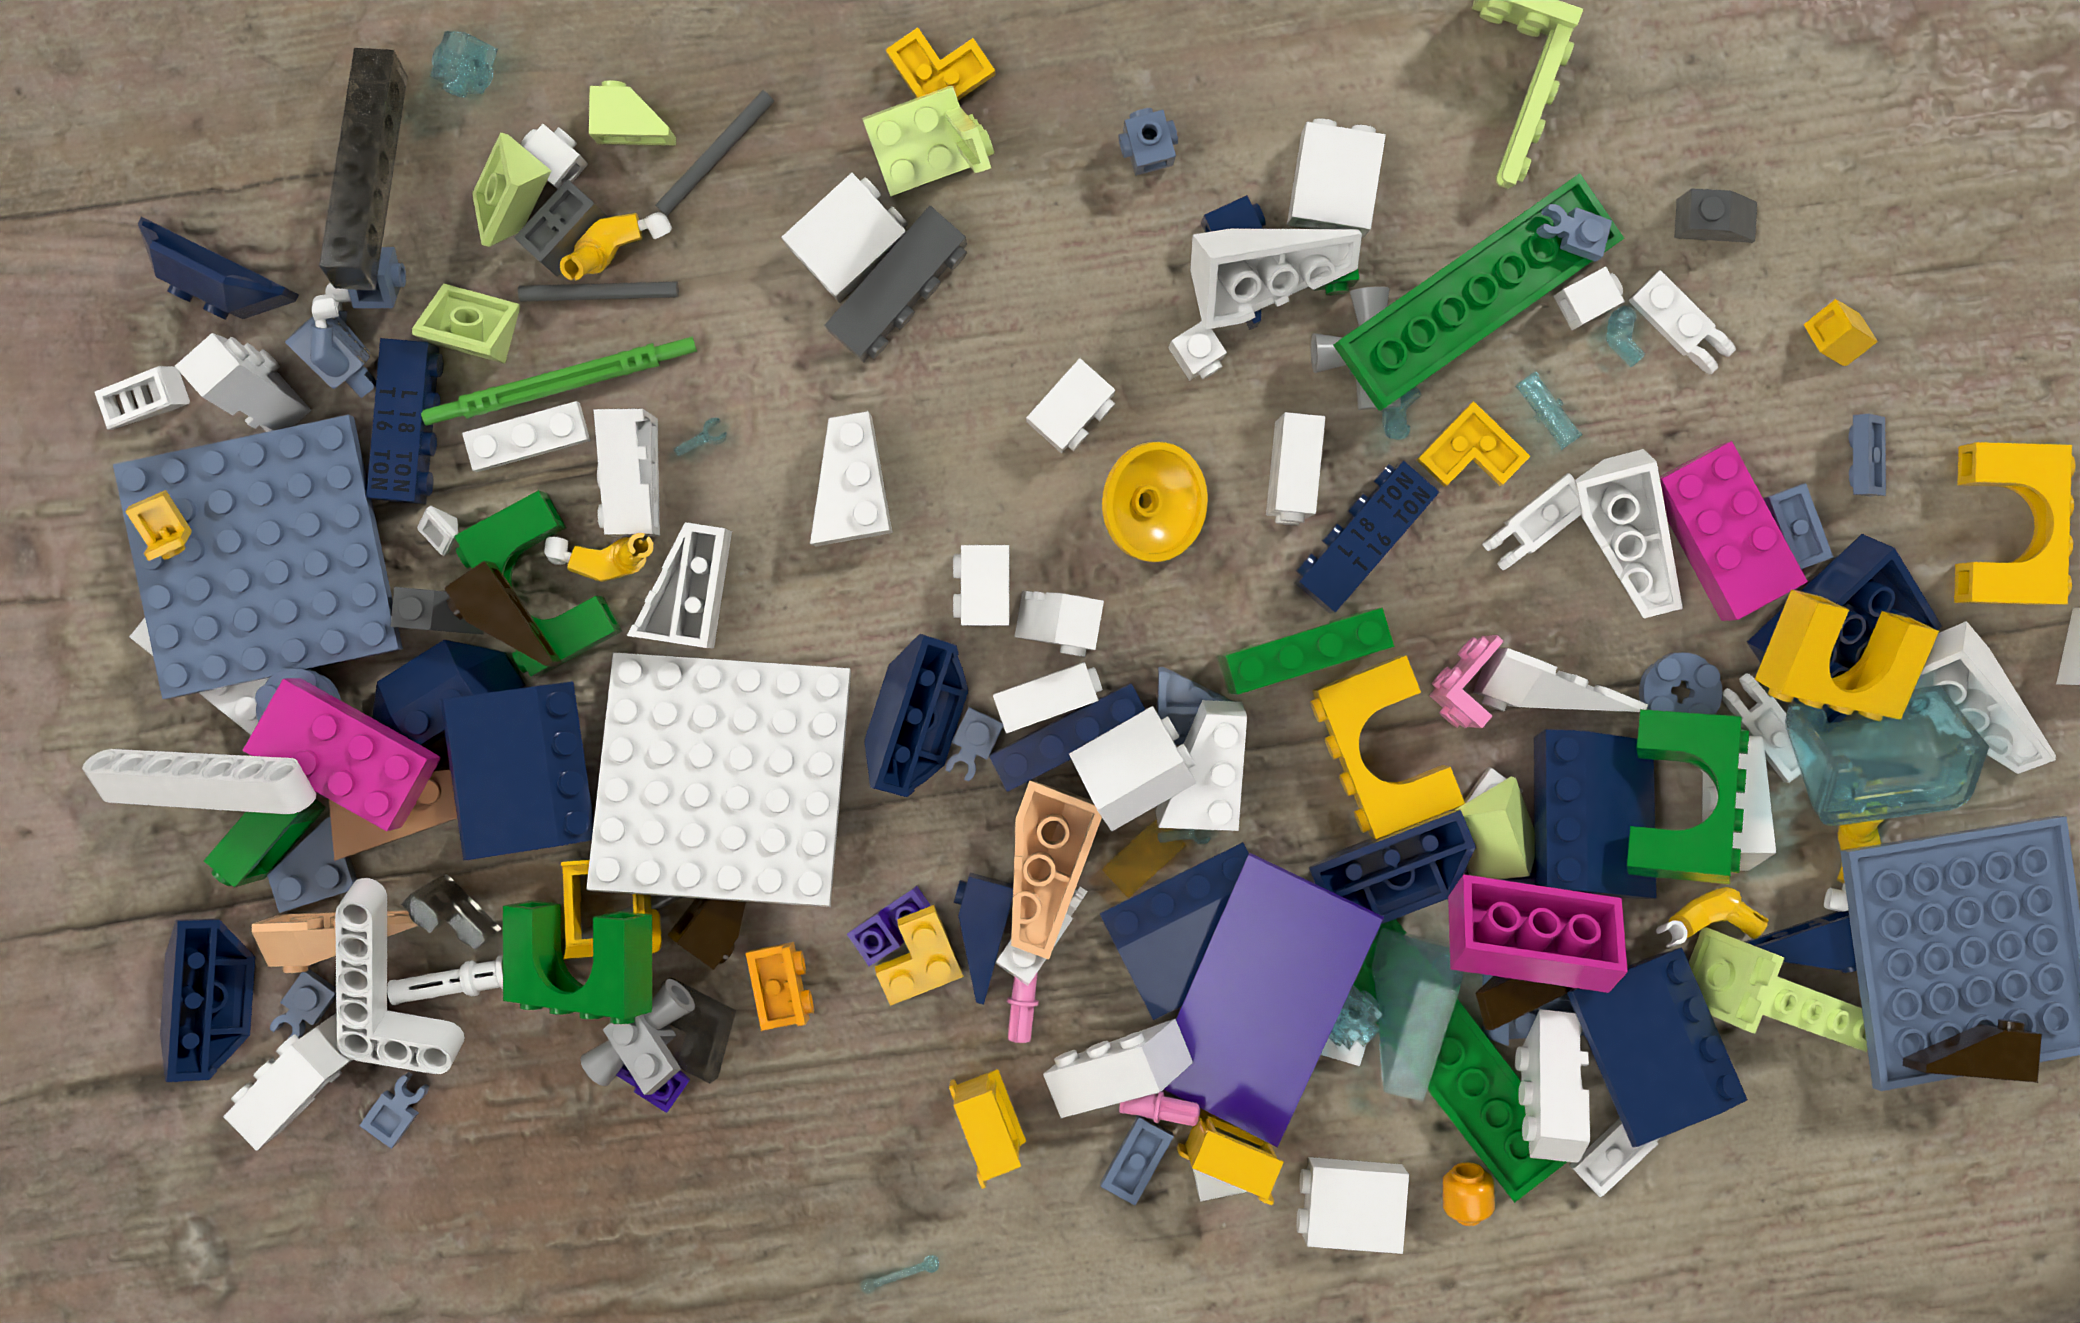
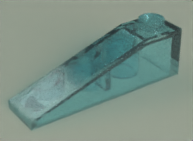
(1416, 1003)

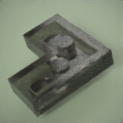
(447, 902)
(706, 1035)

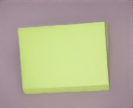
(507, 190)
(468, 323)
(1500, 833)

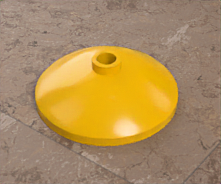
(1171, 507)

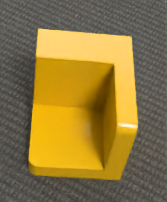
(1840, 333)

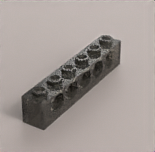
(363, 169)

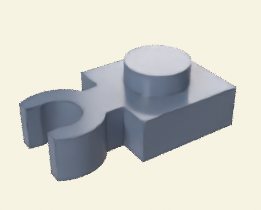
(1580, 231)
(976, 737)
(306, 1002)
(392, 1113)

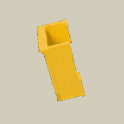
(576, 946)
(988, 1124)
(1231, 1159)

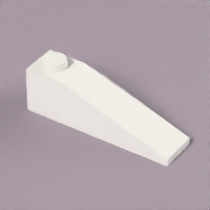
(1253, 268)
(1629, 521)
(1532, 683)
(1986, 697)

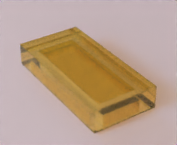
(1141, 859)

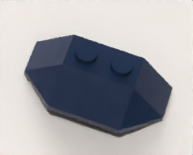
(208, 276)
(412, 694)
(915, 716)
(1402, 868)
(204, 999)

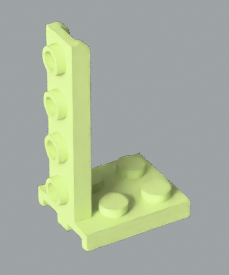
(1533, 17)
(927, 140)
(1744, 984)

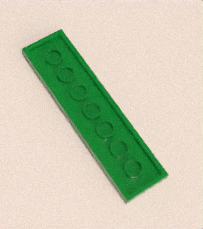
(1466, 299)
(1478, 1095)

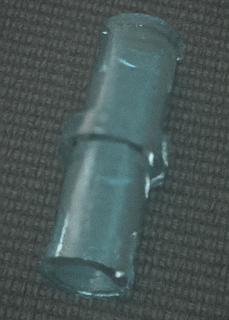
(1548, 410)

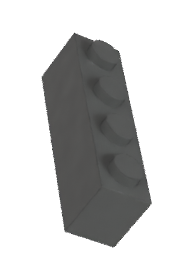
(897, 284)

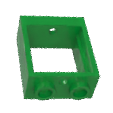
(258, 844)

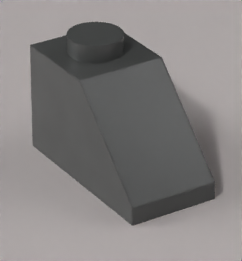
(1715, 216)
(426, 611)

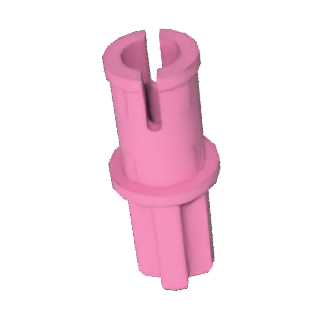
(1022, 1010)
(1162, 1108)

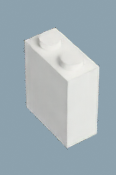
(1336, 177)
(845, 235)
(1295, 467)
(1047, 696)
(1134, 767)
(1353, 1205)

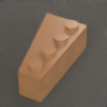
(355, 834)

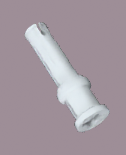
(470, 976)

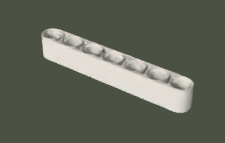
(200, 781)

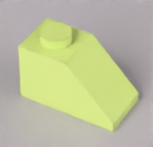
(624, 118)

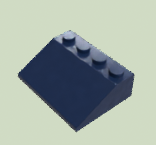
(1866, 581)
(518, 770)
(1584, 803)
(1170, 928)
(1658, 1048)

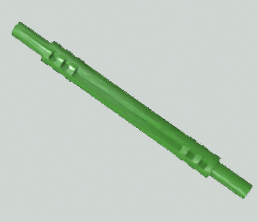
(558, 381)

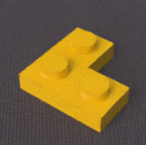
(925, 72)
(1474, 438)
(928, 963)

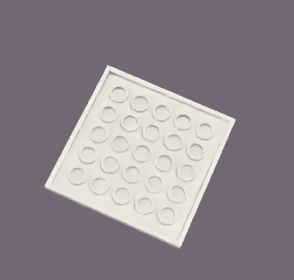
(720, 780)

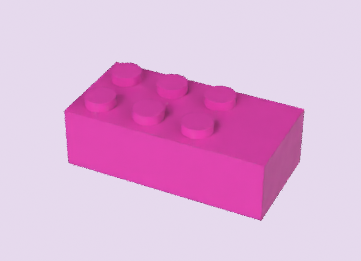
(1728, 533)
(344, 753)
(1536, 933)

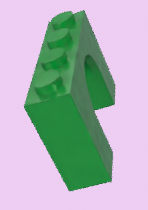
(502, 541)
(1305, 651)
(1707, 849)
(539, 978)

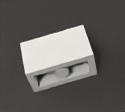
(1071, 407)
(983, 585)

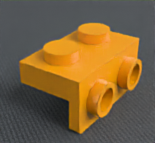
(779, 986)

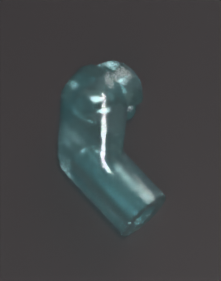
(1620, 335)
(1395, 419)

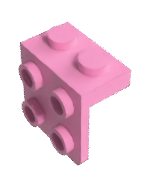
(1456, 704)

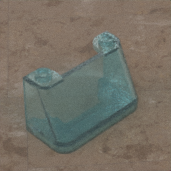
(1887, 766)

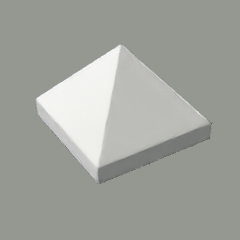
(438, 529)

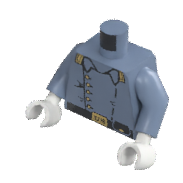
(331, 346)

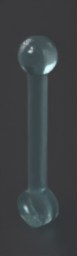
(930, 1264)

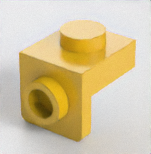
(160, 525)

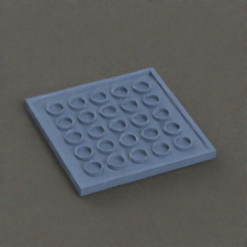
(276, 559)
(1962, 937)

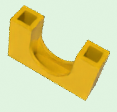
(2043, 480)
(1875, 686)
(1345, 709)

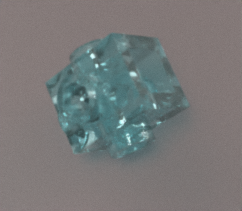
(463, 64)
(1362, 1024)

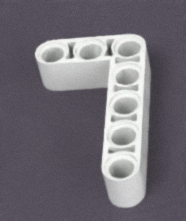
(363, 1024)

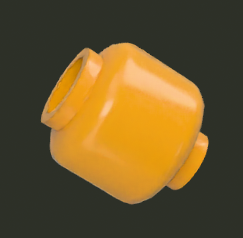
(1468, 1194)

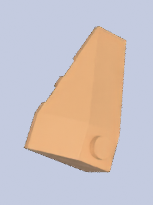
(1050, 851)
(308, 938)

